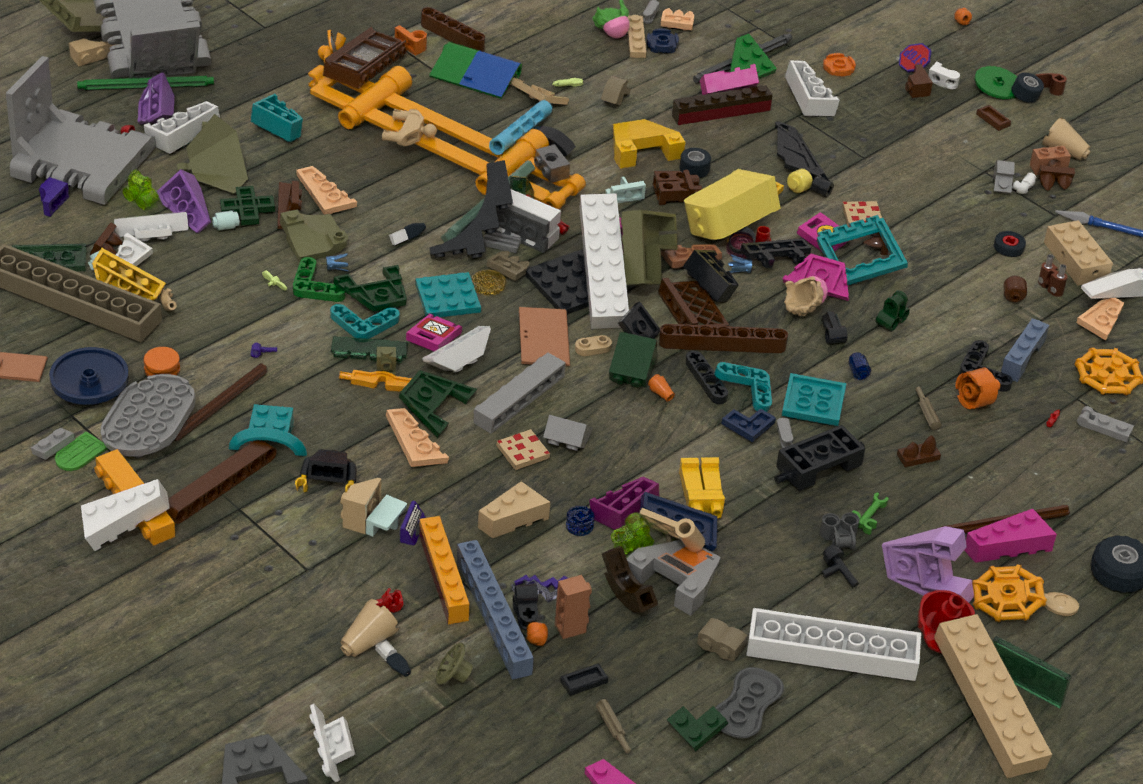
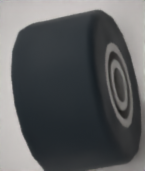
(1027, 87)
(696, 161)

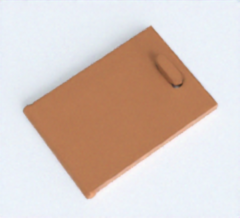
(21, 366)

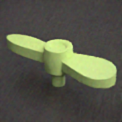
(273, 280)

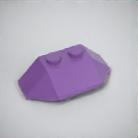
(156, 101)

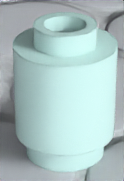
(225, 220)

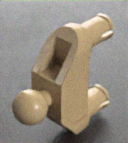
(411, 130)

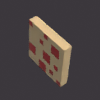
(860, 210)
(523, 449)

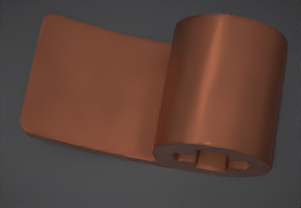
(1055, 82)

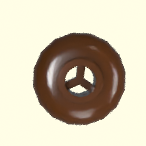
(1015, 288)

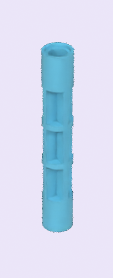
(520, 127)

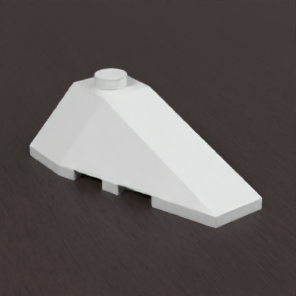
(1116, 285)

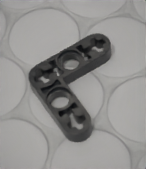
(969, 365)

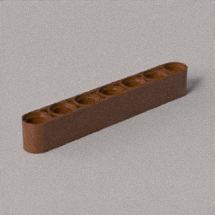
(723, 338)
(220, 480)

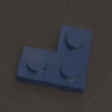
(750, 427)

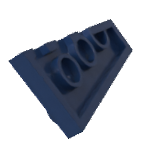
(704, 521)

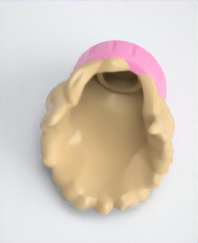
(805, 295)

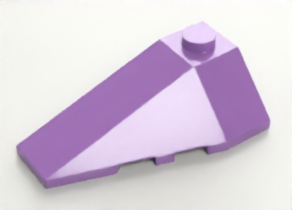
(184, 194)

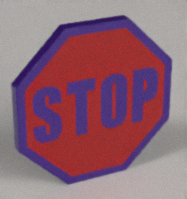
(913, 55)

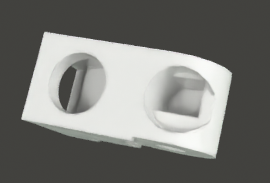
(944, 77)

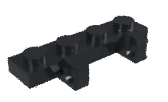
(767, 250)

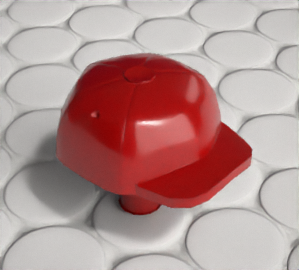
(939, 608)

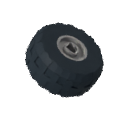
(1119, 563)

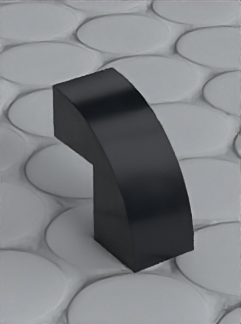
(558, 138)

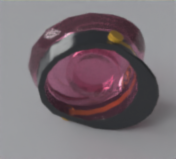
(736, 239)

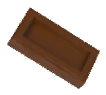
(993, 117)

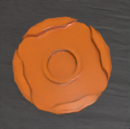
(839, 65)

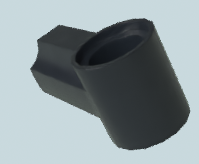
(834, 331)

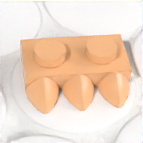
(677, 19)

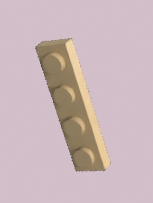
(636, 37)

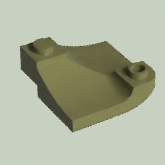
(312, 234)

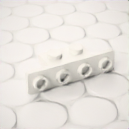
(152, 225)
(333, 740)

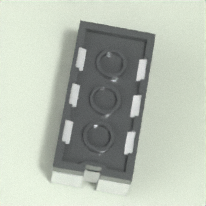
(530, 221)

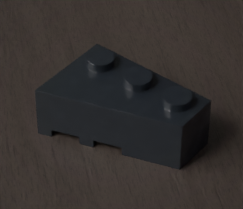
(711, 275)

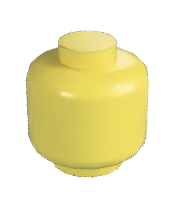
(799, 181)

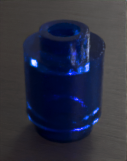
(859, 366)

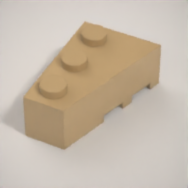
(513, 509)

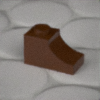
(919, 83)

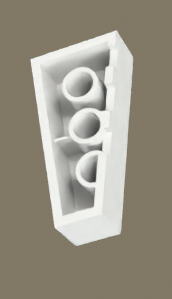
(181, 128)
(122, 512)

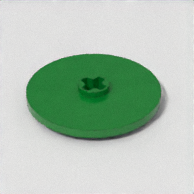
(995, 81)

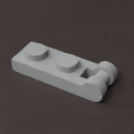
(1104, 424)

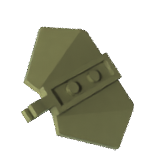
(216, 157)

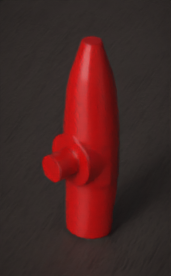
(1053, 418)

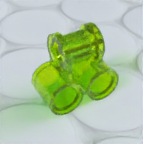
(140, 190)
(633, 534)

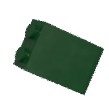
(633, 360)

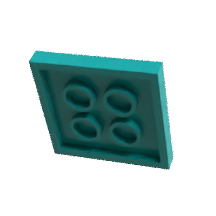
(448, 295)
(814, 399)

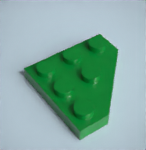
(749, 52)

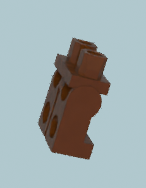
(674, 185)

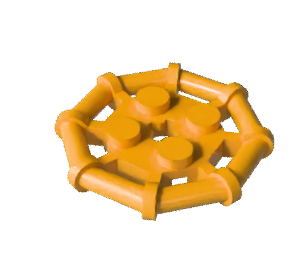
(1099, 370)
(1008, 579)

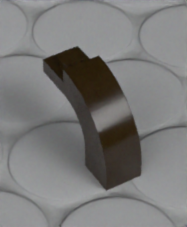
(624, 584)

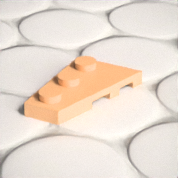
(1101, 317)

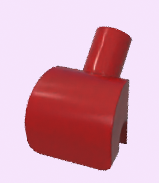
(391, 601)

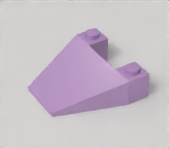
(925, 559)

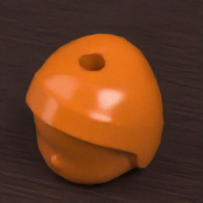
(963, 16)
(537, 633)

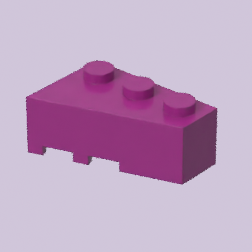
(617, 505)

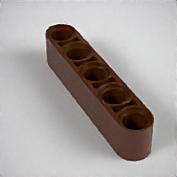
(452, 29)

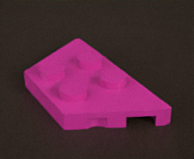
(829, 270)

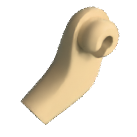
(166, 301)

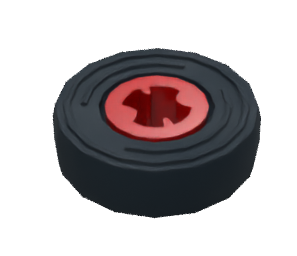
(1009, 243)

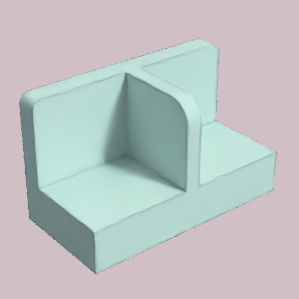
(628, 191)
(385, 515)

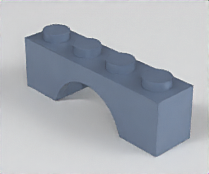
(1031, 339)

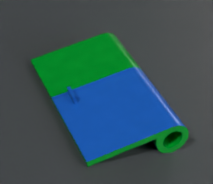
(475, 70)

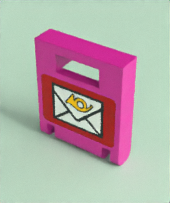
(436, 328)

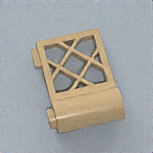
(683, 529)

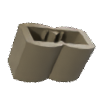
(722, 639)

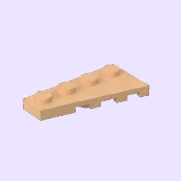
(323, 192)
(413, 440)

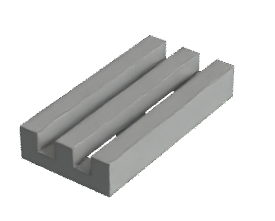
(502, 242)

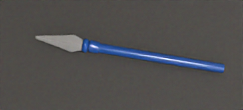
(1086, 219)

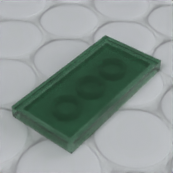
(67, 255)
(1033, 673)

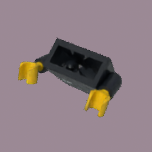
(327, 466)

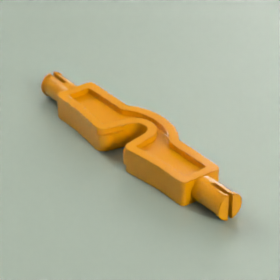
(372, 379)

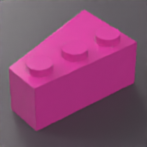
(727, 81)

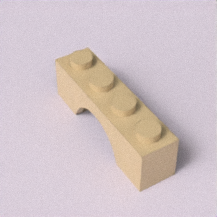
(87, 51)

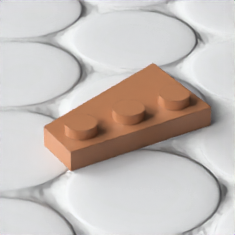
(677, 258)

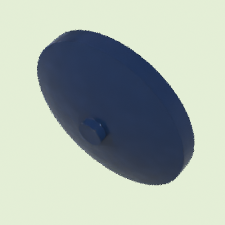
(89, 375)

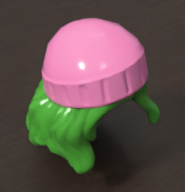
(613, 20)

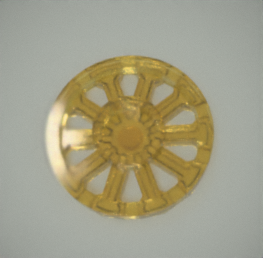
(488, 281)

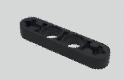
(709, 376)

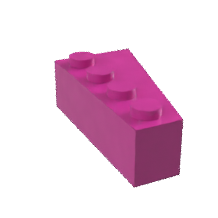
(1010, 537)

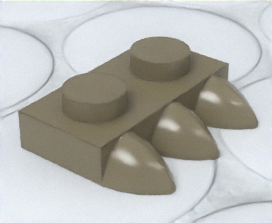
(508, 266)

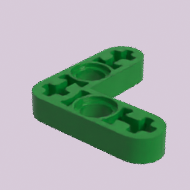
(302, 285)

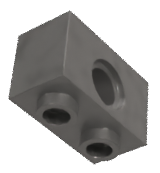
(552, 163)

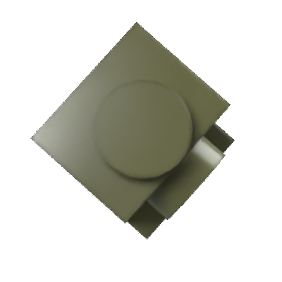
(386, 359)

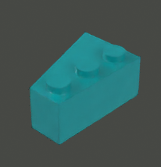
(277, 118)

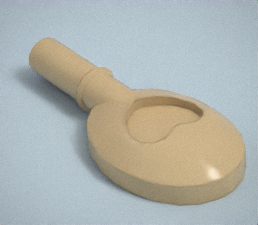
(1060, 603)

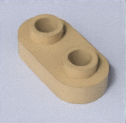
(593, 345)

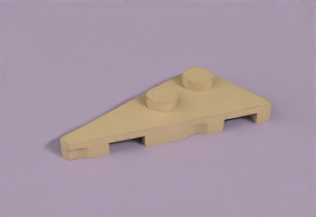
(539, 93)

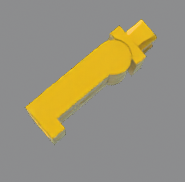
(702, 485)

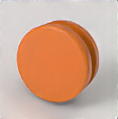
(161, 361)

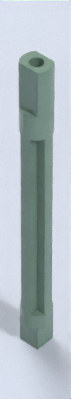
(523, 171)

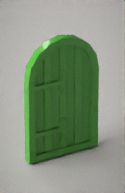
(79, 452)

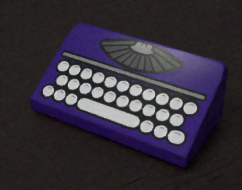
(410, 527)

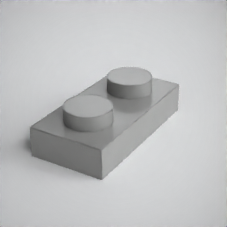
(53, 443)

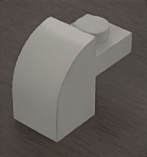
(1003, 176)

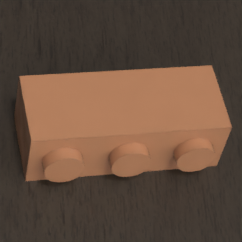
(572, 606)

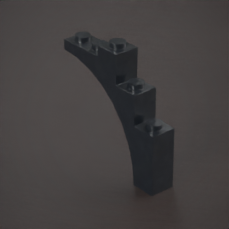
(471, 239)

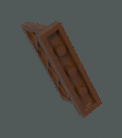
(682, 310)

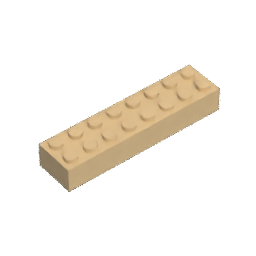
(992, 696)

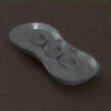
(751, 695)

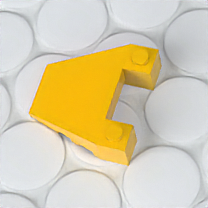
(643, 134)

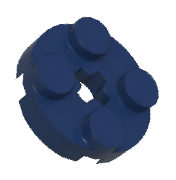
(662, 41)

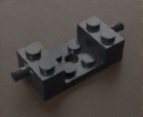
(802, 461)

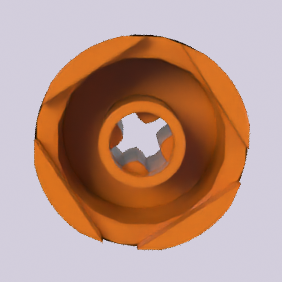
(977, 388)

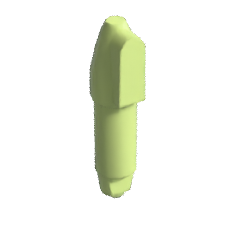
(568, 82)

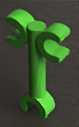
(865, 521)

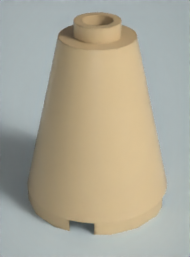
(1064, 135)
(368, 629)

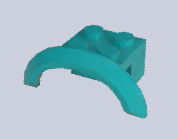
(270, 424)

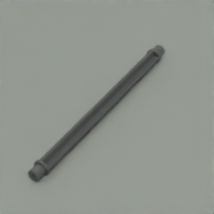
(726, 65)

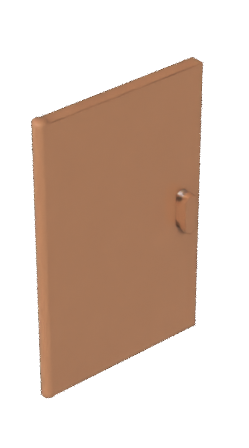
(543, 332)

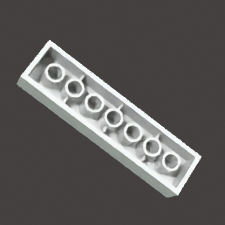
(603, 260)
(834, 644)

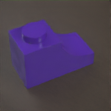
(53, 195)

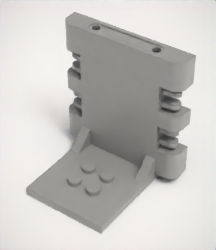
(152, 37)
(64, 143)

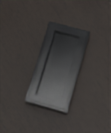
(584, 679)

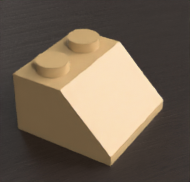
(359, 504)

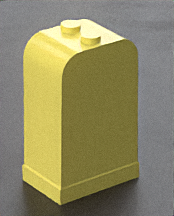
(731, 204)

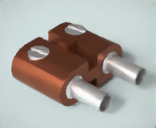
(1052, 278)

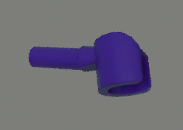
(256, 350)

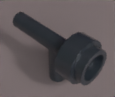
(832, 556)

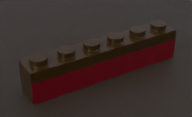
(722, 105)

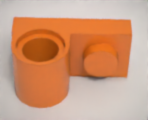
(415, 41)

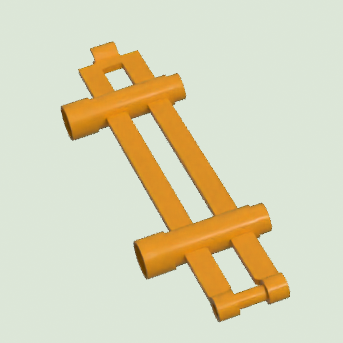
(389, 91)

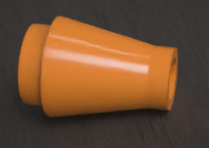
(661, 387)

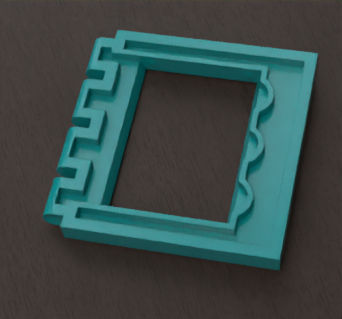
(859, 229)

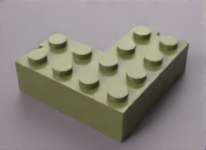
(644, 245)

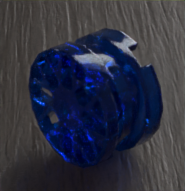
(580, 519)

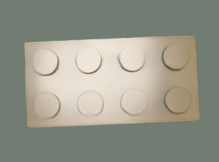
(1078, 251)

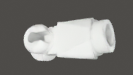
(1027, 182)

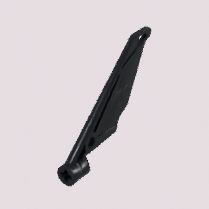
(798, 156)

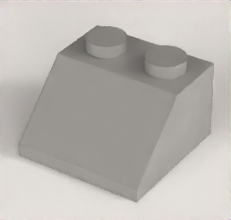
(567, 432)

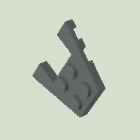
(258, 758)

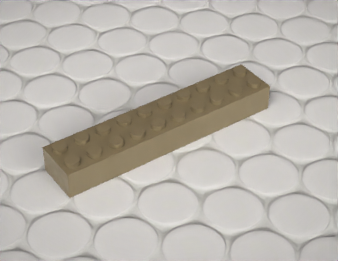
(78, 294)

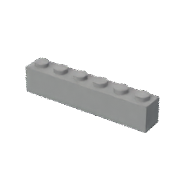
(519, 392)

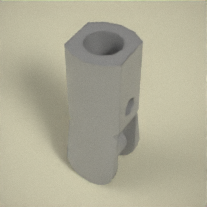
(650, 11)
(784, 432)

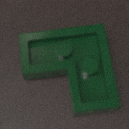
(697, 731)

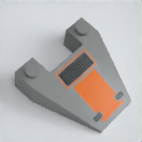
(688, 569)

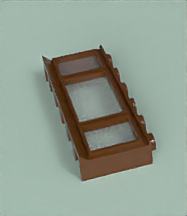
(363, 58)

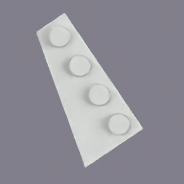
(810, 91)

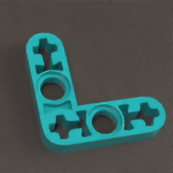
(364, 328)
(754, 377)

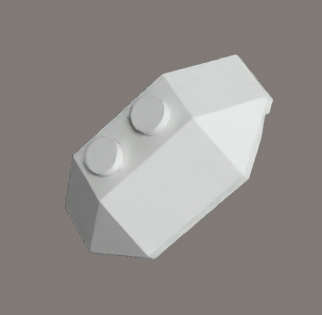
(460, 351)

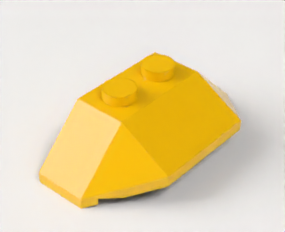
(126, 276)

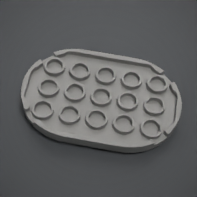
(148, 415)

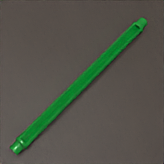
(142, 82)

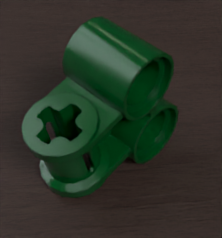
(893, 311)

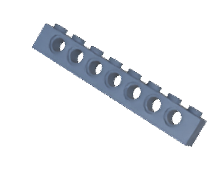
(495, 609)

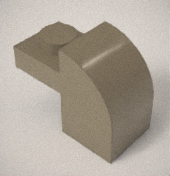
(615, 90)

